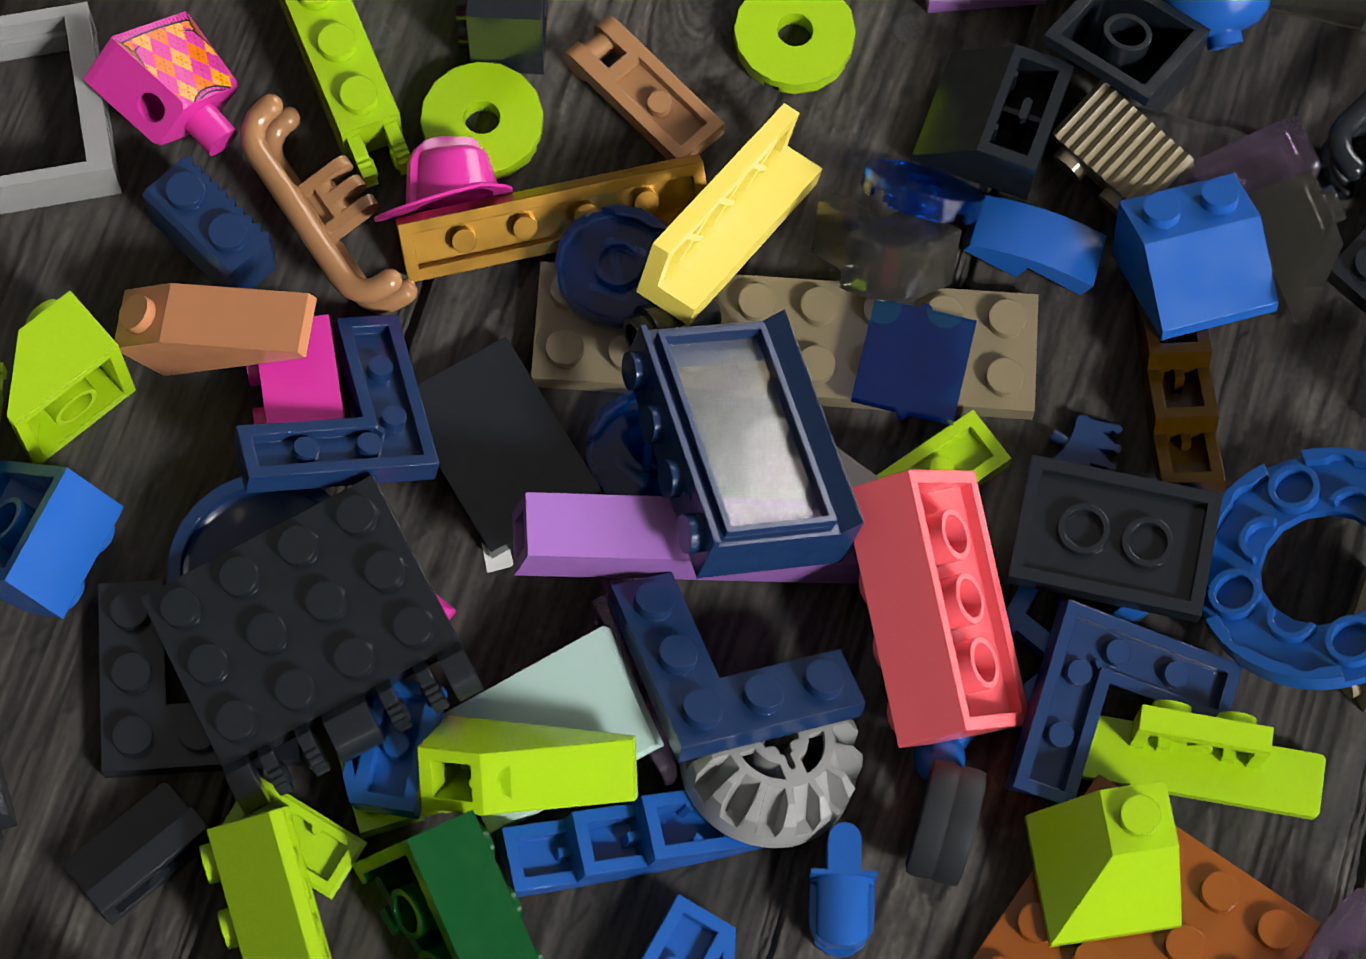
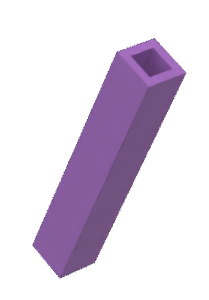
(625, 540)

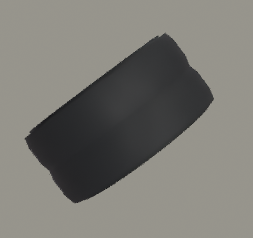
(946, 822)

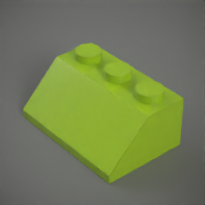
(265, 888)

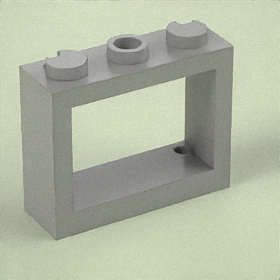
(51, 32)

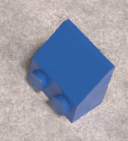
(1195, 256)
(49, 535)

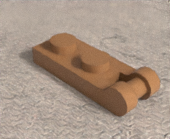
(644, 91)

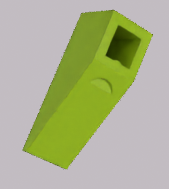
(523, 767)

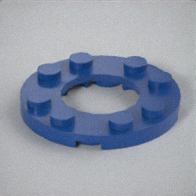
(1235, 606)

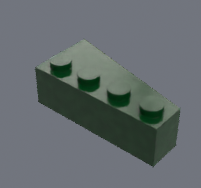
(449, 894)

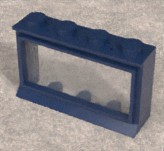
(742, 446)

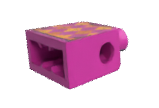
(167, 83)

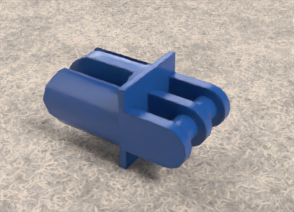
(841, 895)

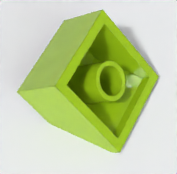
(63, 377)

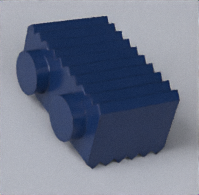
(210, 227)

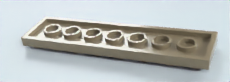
(829, 332)

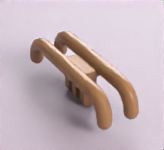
(320, 207)

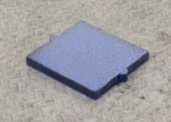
(913, 361)

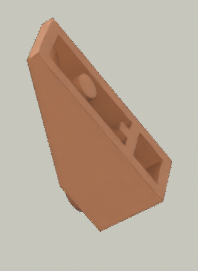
(212, 327)

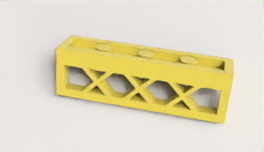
(728, 220)

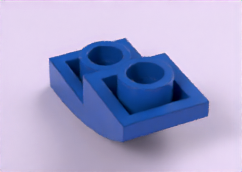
(1026, 236)

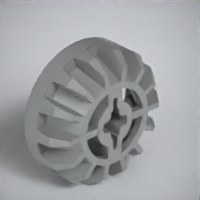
(767, 795)

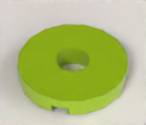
(794, 67)
(490, 89)

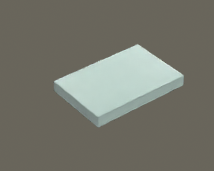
(572, 688)

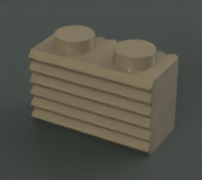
(1118, 149)

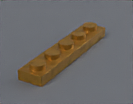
(535, 219)

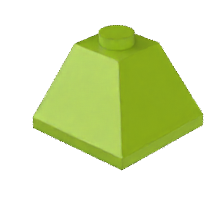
(1107, 864)

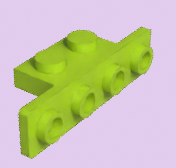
(1207, 759)

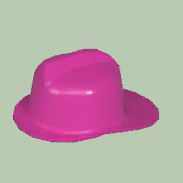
(445, 174)

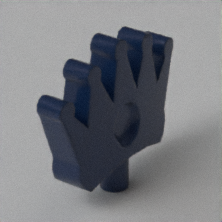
(1088, 443)

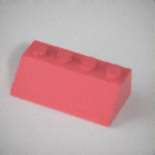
(936, 608)

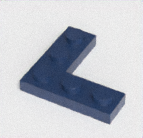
(383, 440)
(1081, 661)
(729, 712)

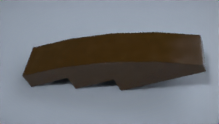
(1180, 406)

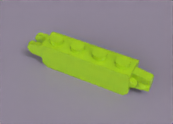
(348, 82)

